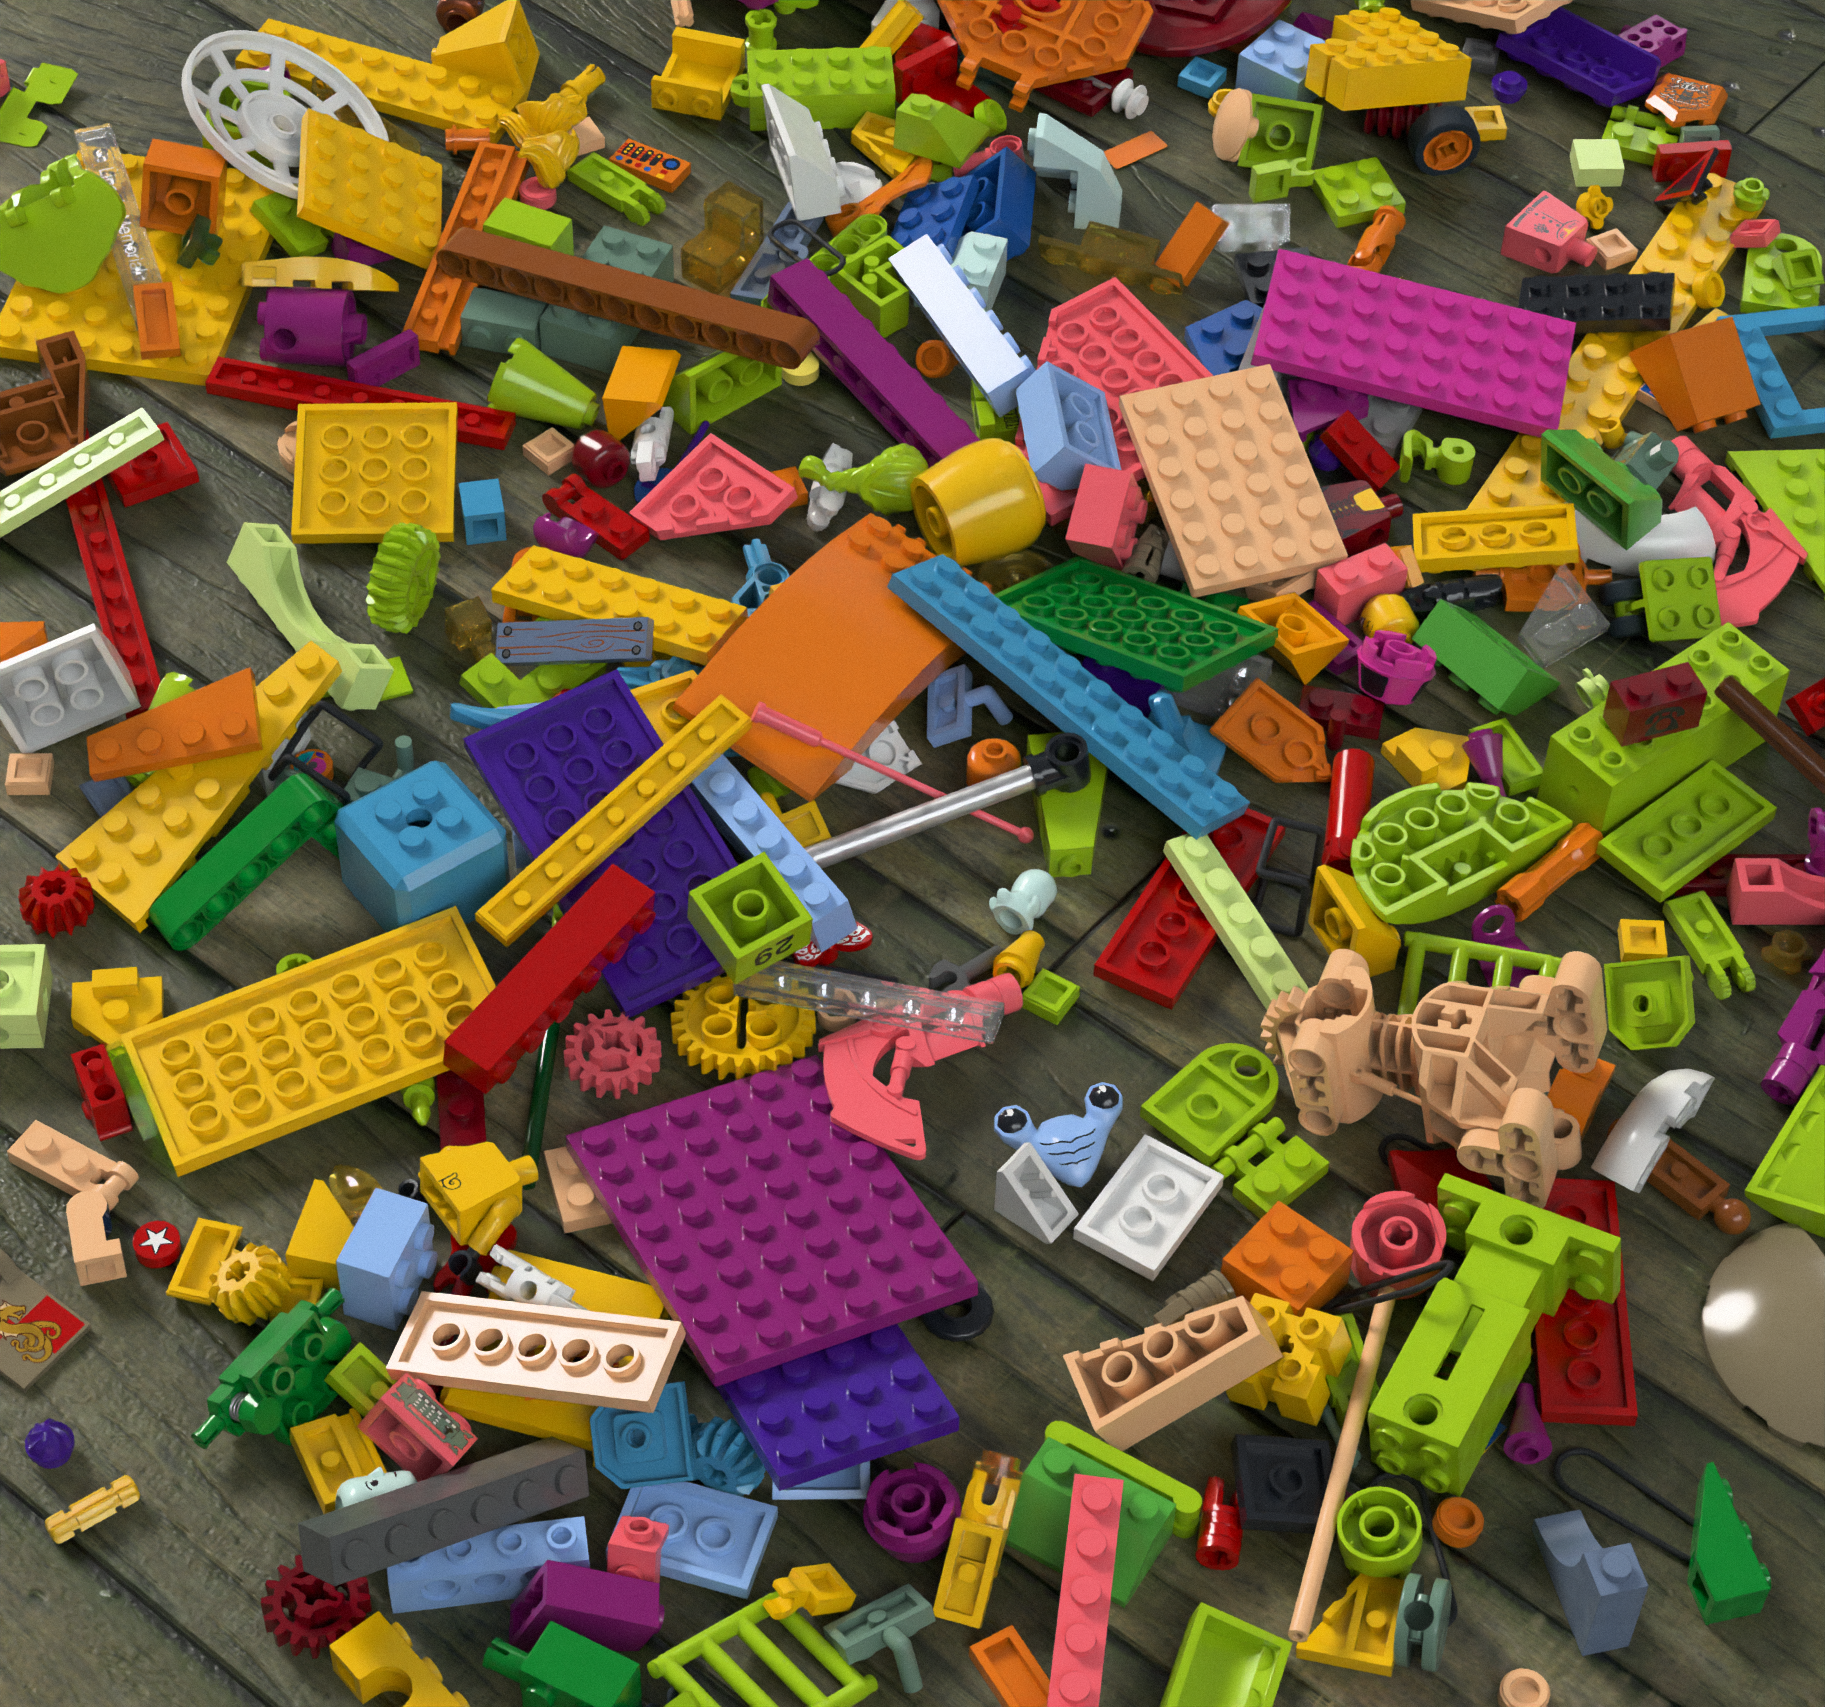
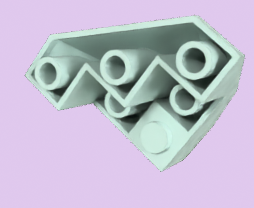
(1066, 155)

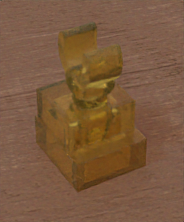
(470, 626)

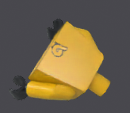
(474, 1197)

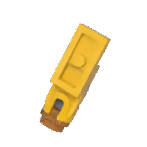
(978, 1539)

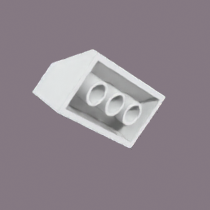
(802, 157)

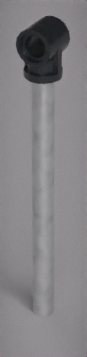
(1061, 766)

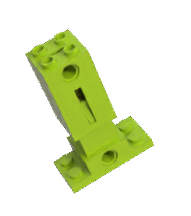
(1478, 1328)

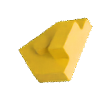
(1429, 757)
(116, 1003)

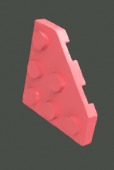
(713, 493)

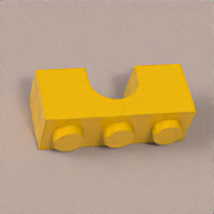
(380, 1659)

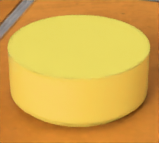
(805, 374)

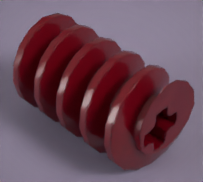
(1397, 118)

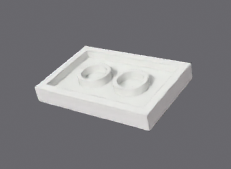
(1148, 1207)

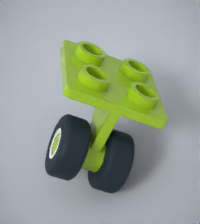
(1675, 596)

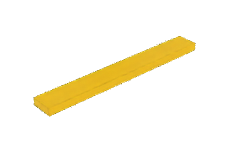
(613, 821)

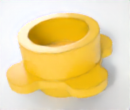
(1594, 206)

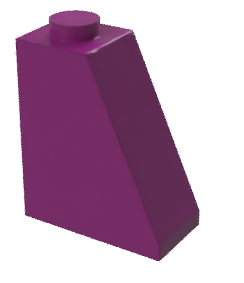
(590, 1602)

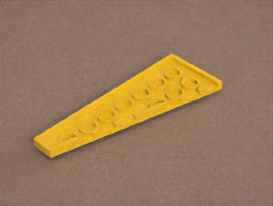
(166, 820)

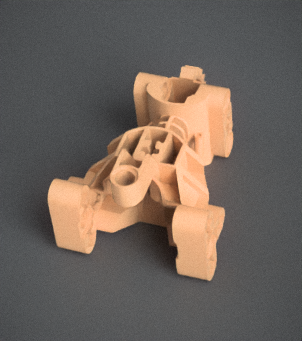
(1467, 1051)

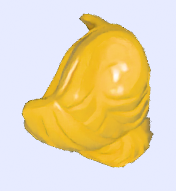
(543, 117)
(551, 156)

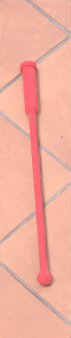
(815, 738)

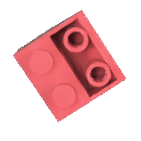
(1106, 516)

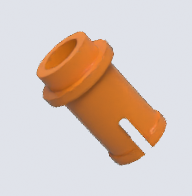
(465, 139)

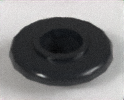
(965, 1327)

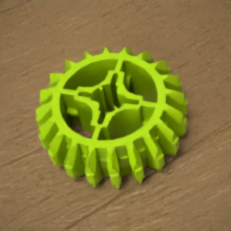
(403, 577)

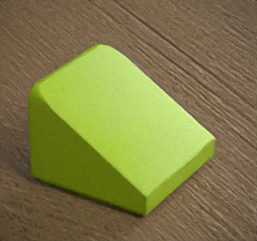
(1799, 269)

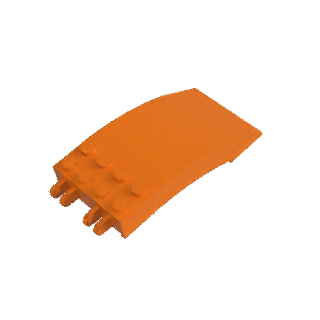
(830, 655)

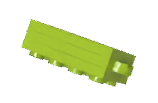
(831, 82)

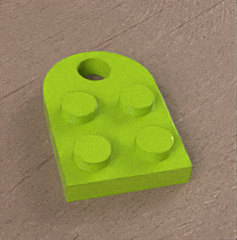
(1763, 287)
(1211, 1103)

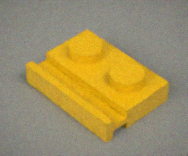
(333, 1452)

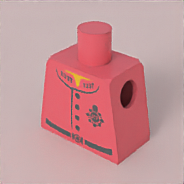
(1548, 235)

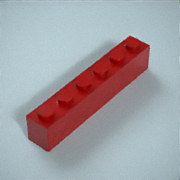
(549, 979)

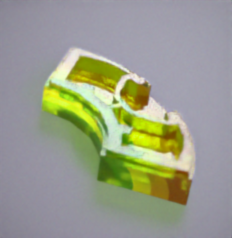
(132, 1090)

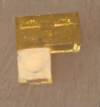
(729, 239)

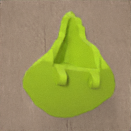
(60, 229)

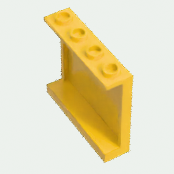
(548, 1417)

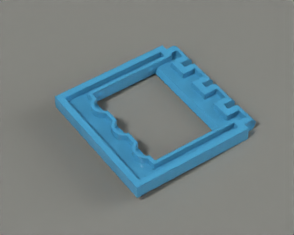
(1779, 406)

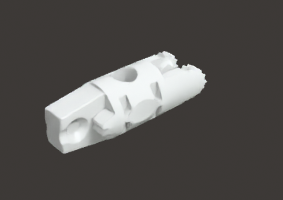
(652, 444)
(827, 503)
(525, 1281)

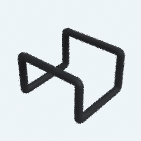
(286, 757)
(1287, 876)

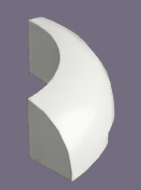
(1676, 537)
(1640, 1132)

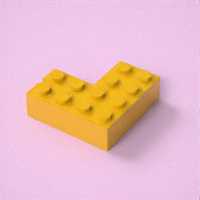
(1385, 63)

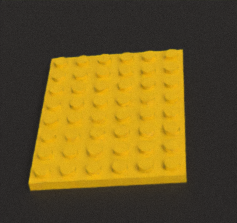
(205, 297)

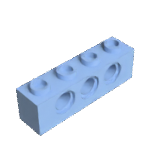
(486, 1566)

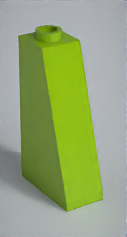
(1069, 820)

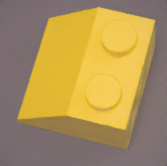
(1347, 922)

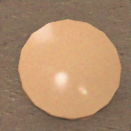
(1234, 125)

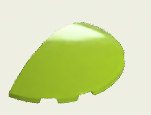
(1447, 849)

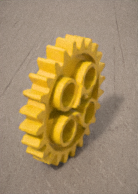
(709, 1027)

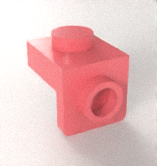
(636, 1548)

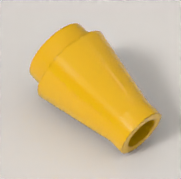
(1020, 958)

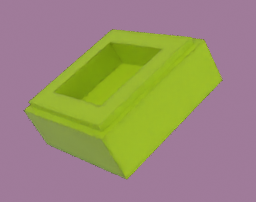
(1050, 996)

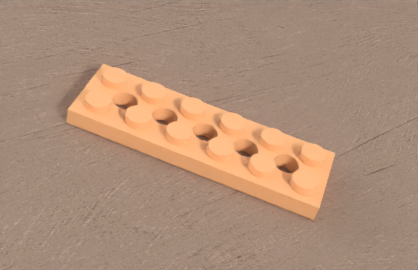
(548, 1374)

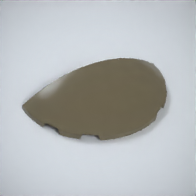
(1769, 1331)

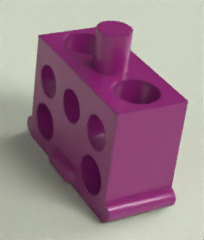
(1657, 37)

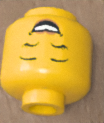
(1389, 613)

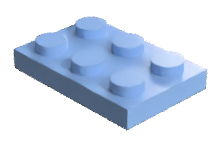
(712, 1534)

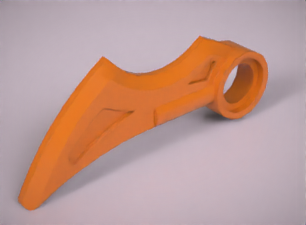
(911, 179)

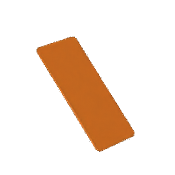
(1134, 149)

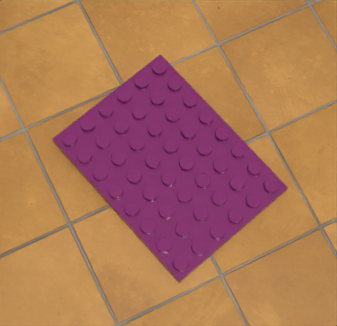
(768, 1221)

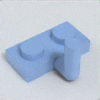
(952, 702)

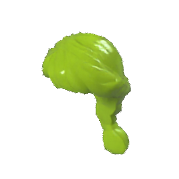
(880, 484)

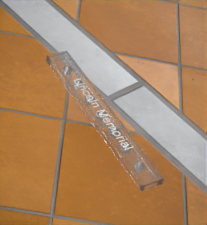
(132, 246)

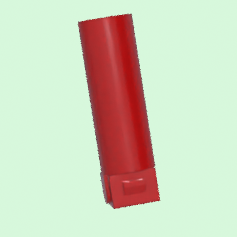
(1347, 806)

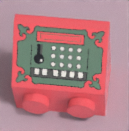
(417, 1429)

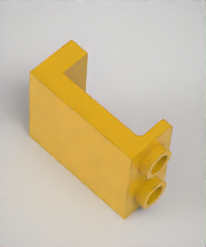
(699, 73)

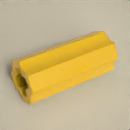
(895, 27)

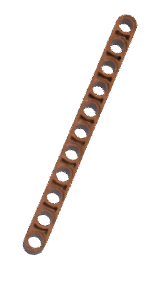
(629, 298)

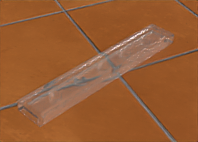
(875, 1001)

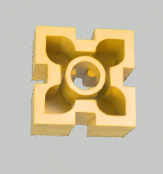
(1310, 1351)

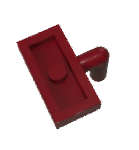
(1342, 714)

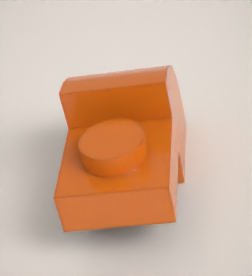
(1581, 1092)

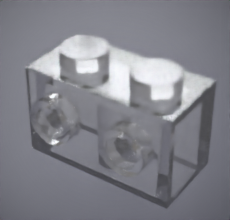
(1254, 225)

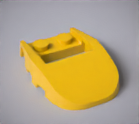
(317, 271)

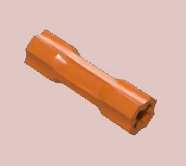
(1530, 889)

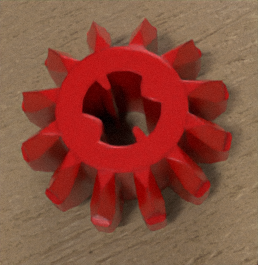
(56, 901)

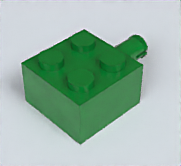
(567, 1671)

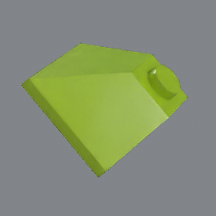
(937, 131)

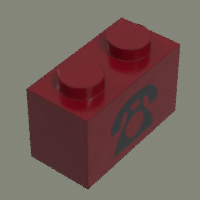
(1654, 704)

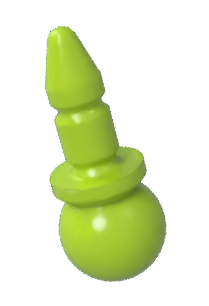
(419, 1099)

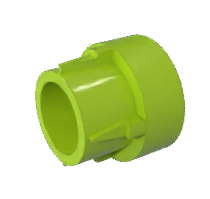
(1374, 1514)

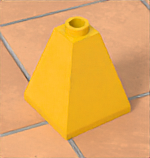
(492, 47)

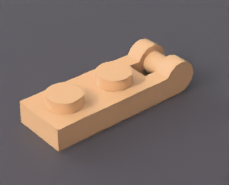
(70, 1164)

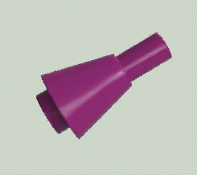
(1486, 756)
(1527, 1437)

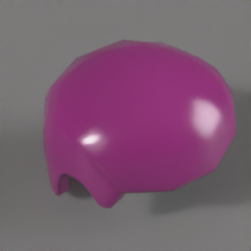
(564, 536)

